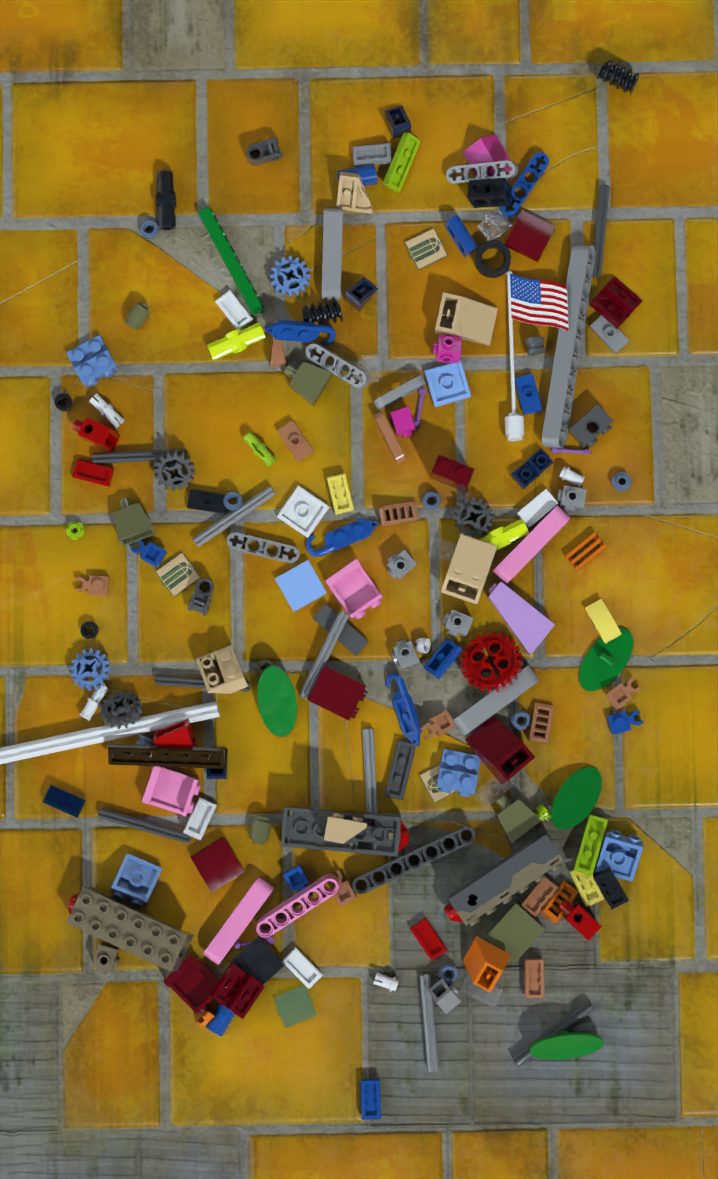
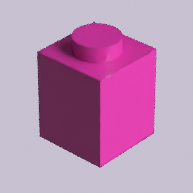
(402, 422)

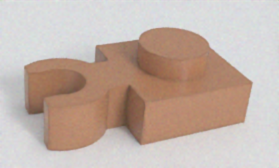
(96, 585)
(621, 694)
(439, 724)
(345, 891)

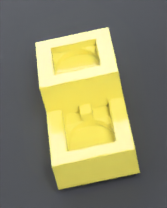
(603, 621)

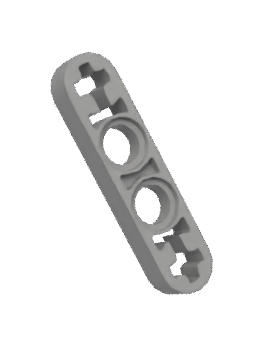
(481, 171)
(336, 368)
(262, 551)

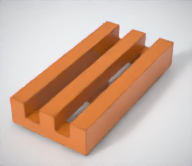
(597, 541)

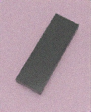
(349, 636)
(400, 770)

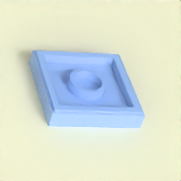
(447, 384)
(300, 586)

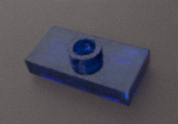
(64, 801)

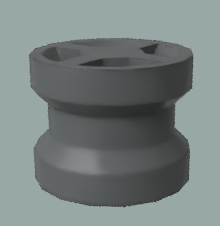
(535, 346)

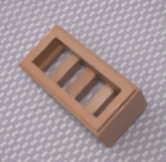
(278, 355)
(390, 508)
(532, 737)

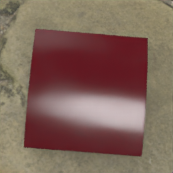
(530, 236)
(615, 302)
(217, 864)
(236, 990)

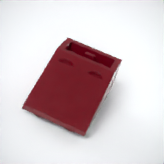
(499, 749)

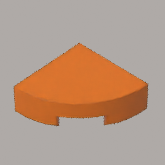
(205, 1018)

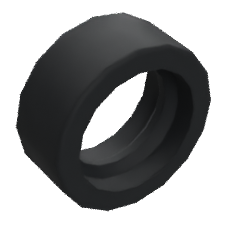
(496, 245)

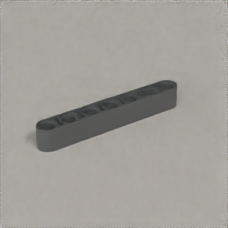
(423, 860)

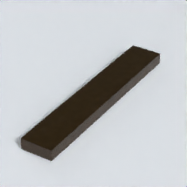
(166, 756)

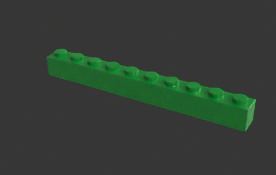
(229, 258)

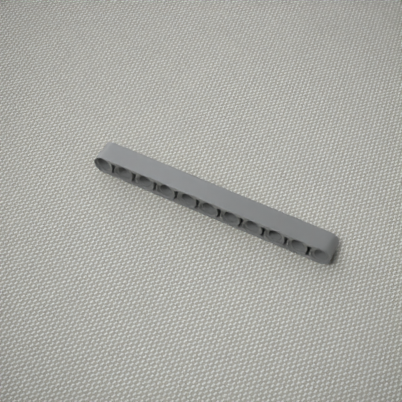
(568, 348)

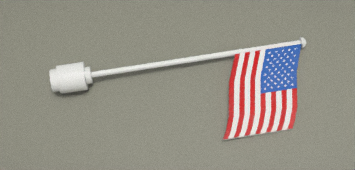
(536, 304)

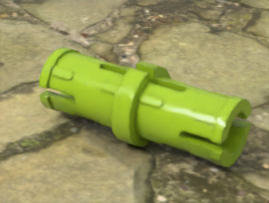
(260, 449)

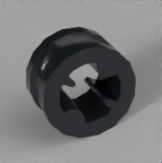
(68, 404)
(89, 624)

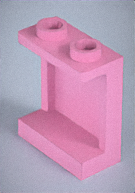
(354, 590)
(171, 791)

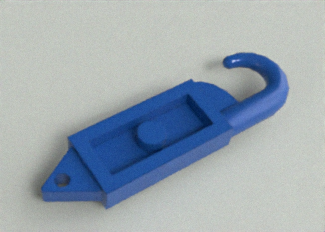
(299, 331)
(343, 537)
(405, 710)

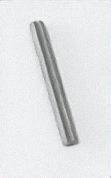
(233, 516)
(324, 654)
(370, 771)
(429, 1027)

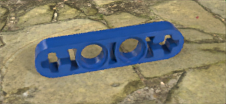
(525, 185)

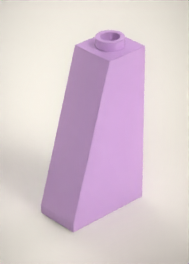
(522, 619)

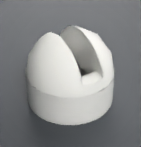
(423, 645)

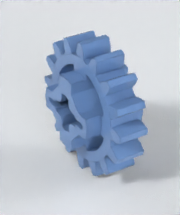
(297, 280)
(96, 664)

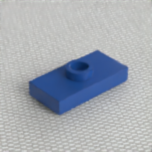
(528, 394)
(370, 1099)

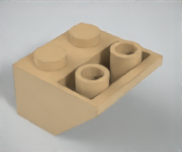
(222, 671)
(342, 829)

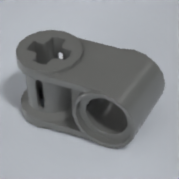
(266, 152)
(201, 598)

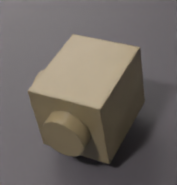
(106, 958)

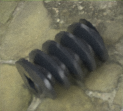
(618, 76)
(322, 313)

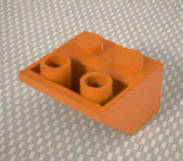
(485, 963)

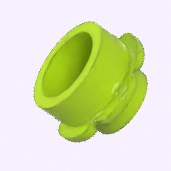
(75, 535)
(542, 812)

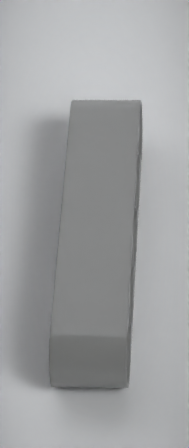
(332, 254)
(495, 701)

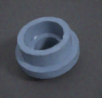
(149, 223)
(617, 486)
(232, 495)
(435, 495)
(525, 715)
(451, 979)

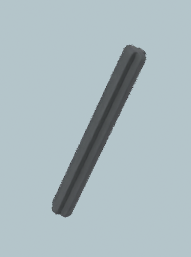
(600, 228)
(132, 456)
(180, 681)
(144, 825)
(565, 1024)

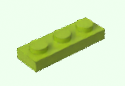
(401, 162)
(590, 845)

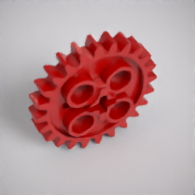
(506, 654)

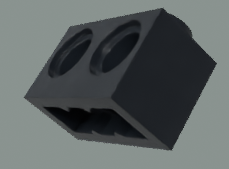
(489, 192)

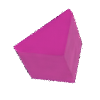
(487, 150)

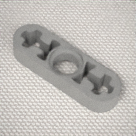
(400, 392)

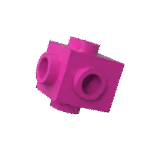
(447, 349)

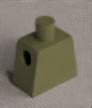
(308, 381)
(132, 523)
(515, 818)

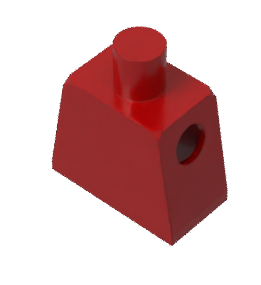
(96, 434)
(176, 735)
(586, 925)

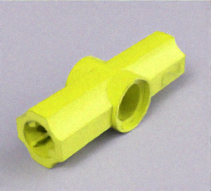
(236, 341)
(505, 535)

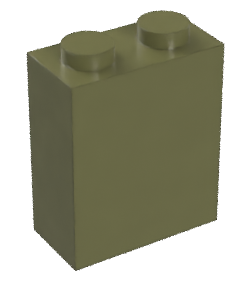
(514, 932)

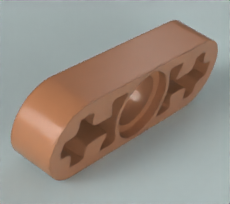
(389, 437)

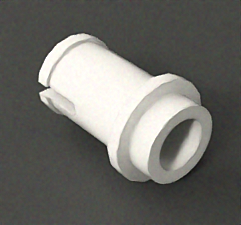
(571, 476)
(386, 982)

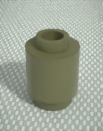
(137, 315)
(260, 830)

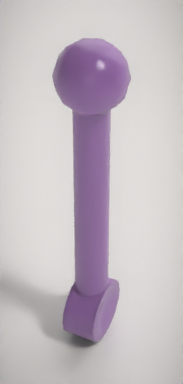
(422, 392)
(555, 450)
(270, 940)

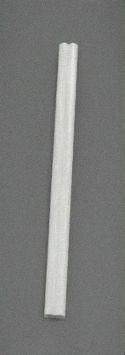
(105, 733)

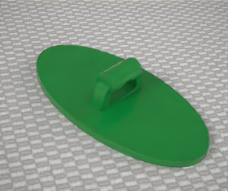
(605, 661)
(277, 701)
(576, 798)
(566, 1046)

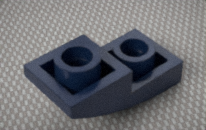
(532, 468)

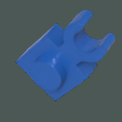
(150, 554)
(620, 722)
(296, 878)

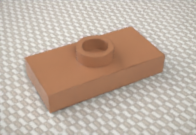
(295, 441)
(538, 897)
(534, 977)

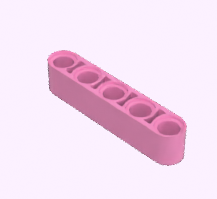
(531, 544)
(292, 913)
(238, 920)

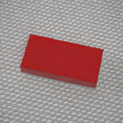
(93, 473)
(428, 939)

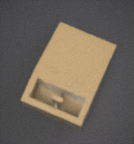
(465, 319)
(469, 568)

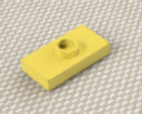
(340, 494)
(587, 888)

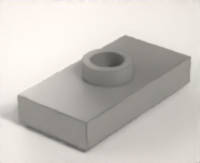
(372, 154)
(612, 337)

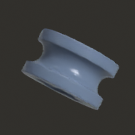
(144, 740)

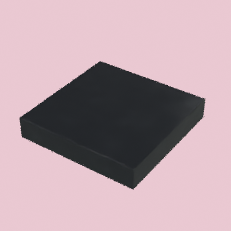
(259, 960)

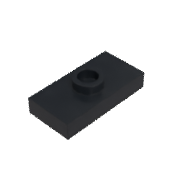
(206, 501)
(610, 888)

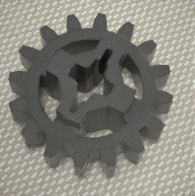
(172, 478)
(470, 510)
(121, 709)

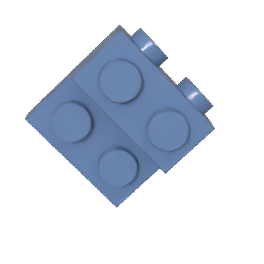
(92, 361)
(458, 772)
(620, 854)
(135, 880)

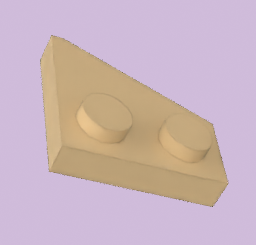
(352, 194)

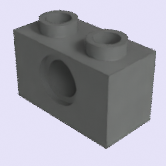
(597, 417)

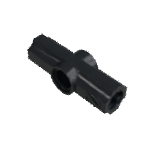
(166, 200)

